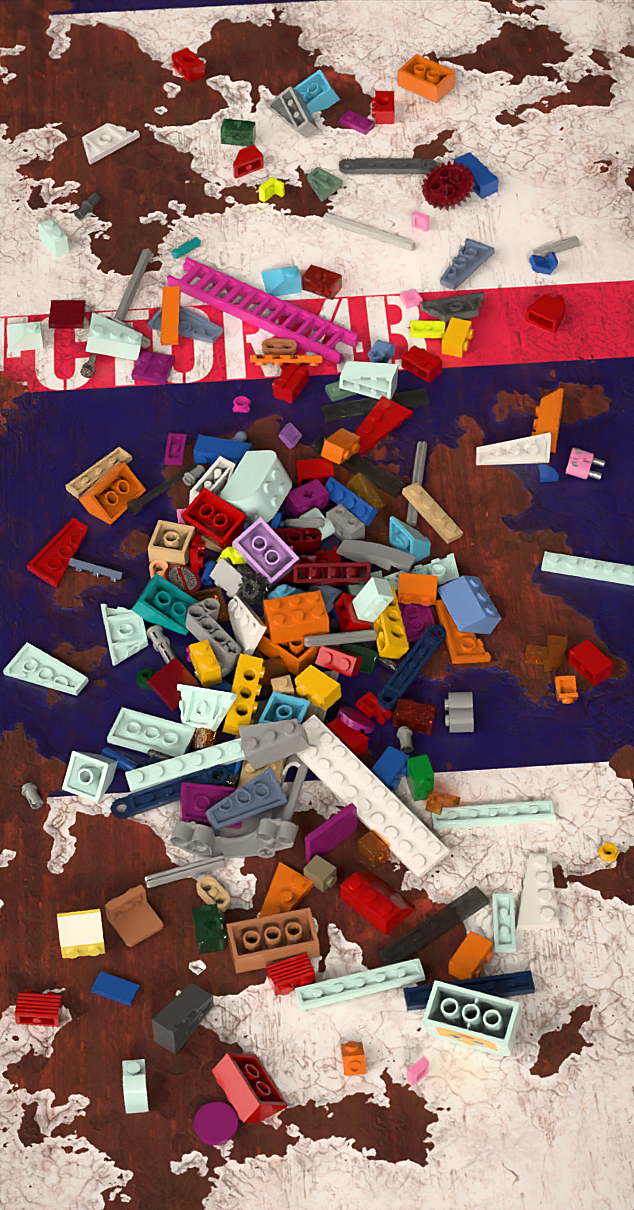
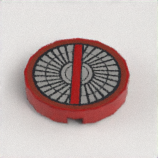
(183, 578)

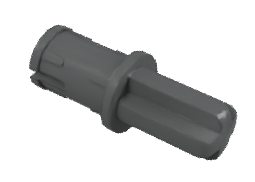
(87, 206)

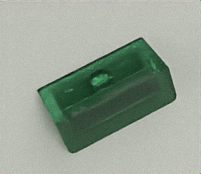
(370, 657)

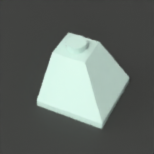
(24, 336)
(89, 775)

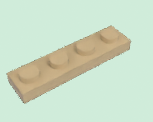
(432, 512)

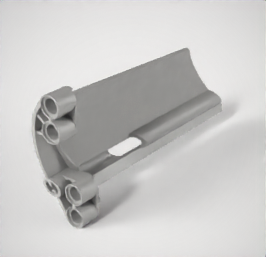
(262, 833)

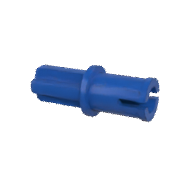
(123, 762)

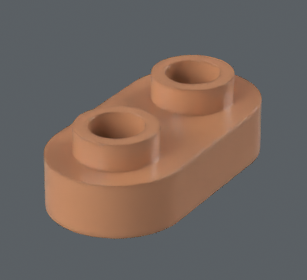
(279, 346)

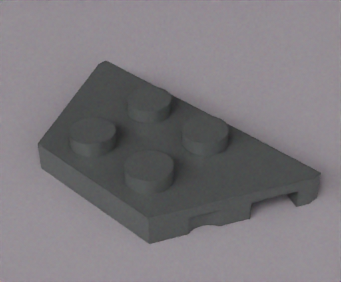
(456, 307)

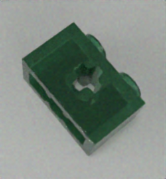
(238, 132)
(208, 928)

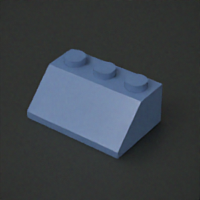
(469, 605)

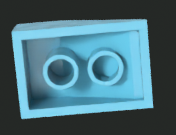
(317, 92)

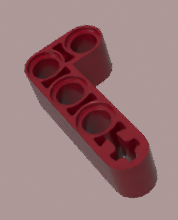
(302, 539)

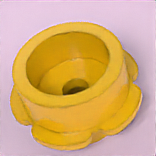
(608, 848)

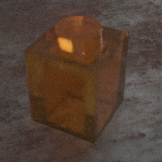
(374, 848)

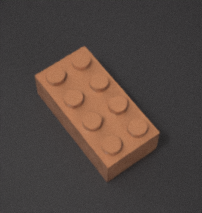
(272, 939)

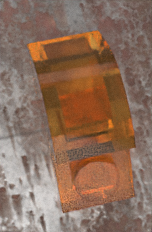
(551, 656)
(273, 668)

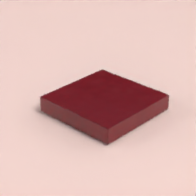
(67, 314)
(166, 680)

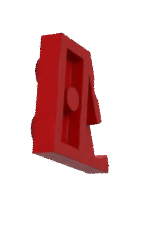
(196, 557)

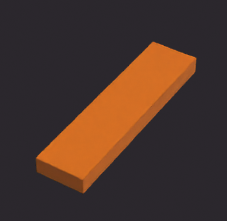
(170, 315)

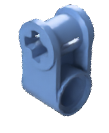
(381, 352)

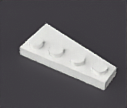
(519, 451)
(245, 624)
(538, 899)

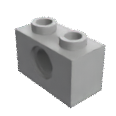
(346, 524)

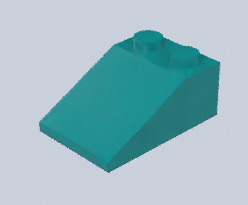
(164, 605)

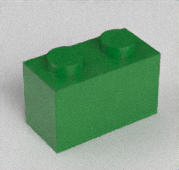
(420, 777)

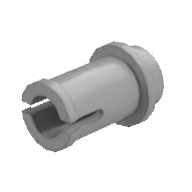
(191, 477)
(404, 735)
(32, 795)

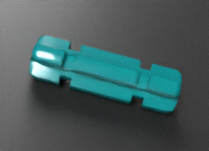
(185, 248)

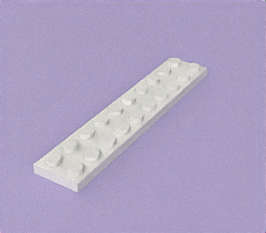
(374, 801)

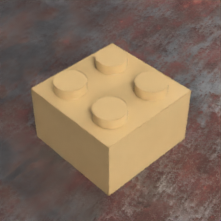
(171, 543)

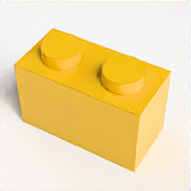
(457, 337)
(205, 663)
(317, 687)

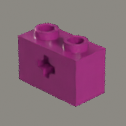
(307, 497)

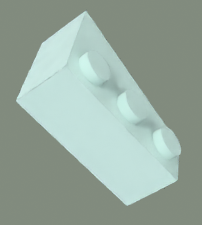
(112, 339)
(370, 378)

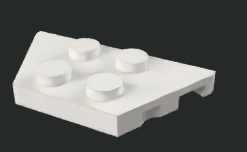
(106, 140)

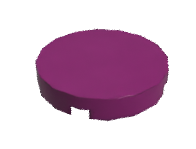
(356, 719)
(216, 1123)

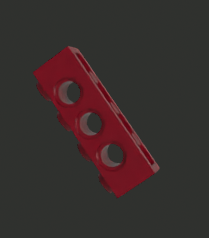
(331, 574)

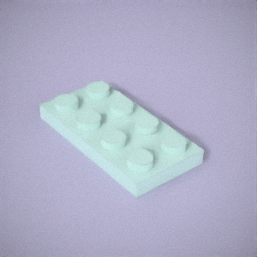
(147, 732)

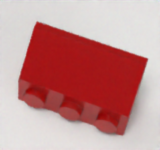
(214, 519)
(375, 901)
(248, 1087)

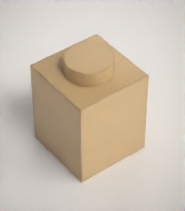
(283, 685)

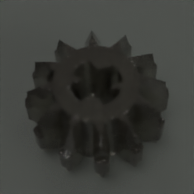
(247, 588)

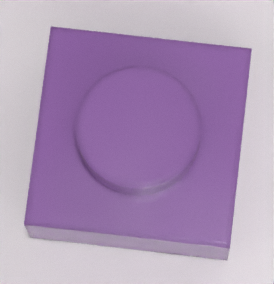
(290, 435)

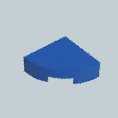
(547, 473)

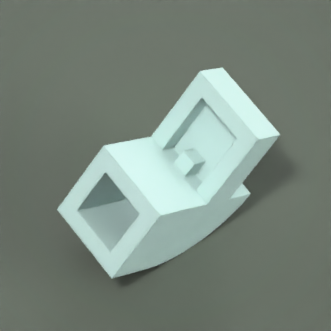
(135, 1086)

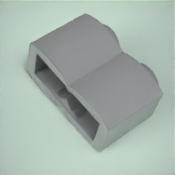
(460, 712)

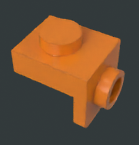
(566, 689)
(353, 1058)

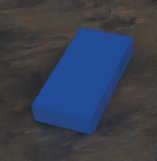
(115, 988)

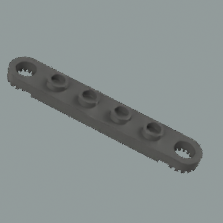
(387, 166)

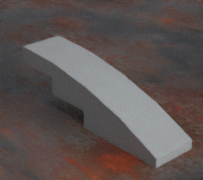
(376, 554)

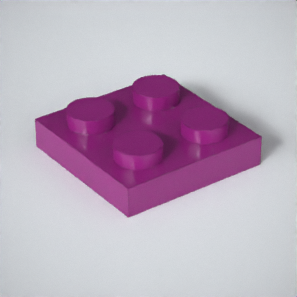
(153, 367)

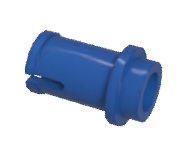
(208, 569)

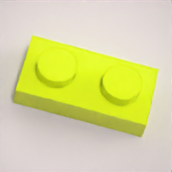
(427, 329)

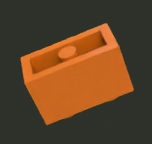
(340, 446)
(417, 589)
(471, 957)

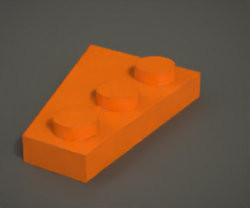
(285, 891)

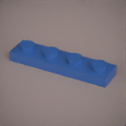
(350, 500)

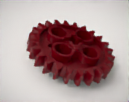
(448, 185)

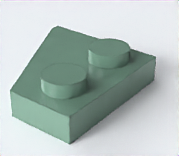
(323, 183)

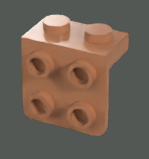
(133, 916)

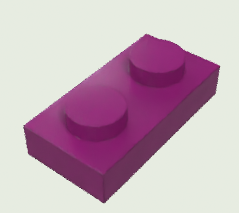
(357, 122)
(175, 449)

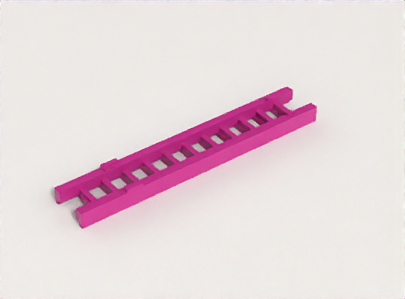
(265, 300)

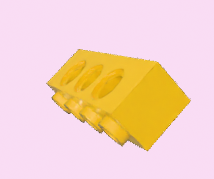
(390, 631)
(253, 668)

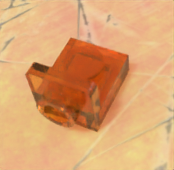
(203, 738)
(437, 800)

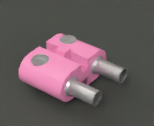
(580, 464)

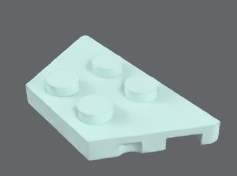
(124, 632)
(204, 706)

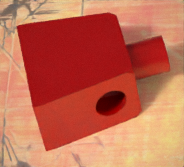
(547, 312)

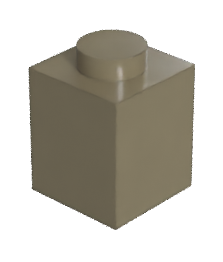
(321, 873)

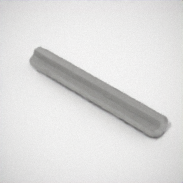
(340, 638)
(184, 871)

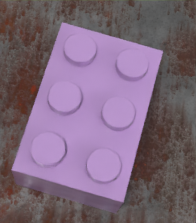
(265, 552)

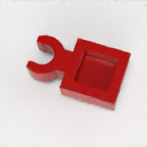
(370, 707)

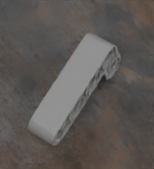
(202, 623)

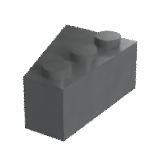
(181, 1017)

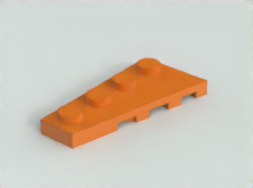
(261, 359)
(462, 646)

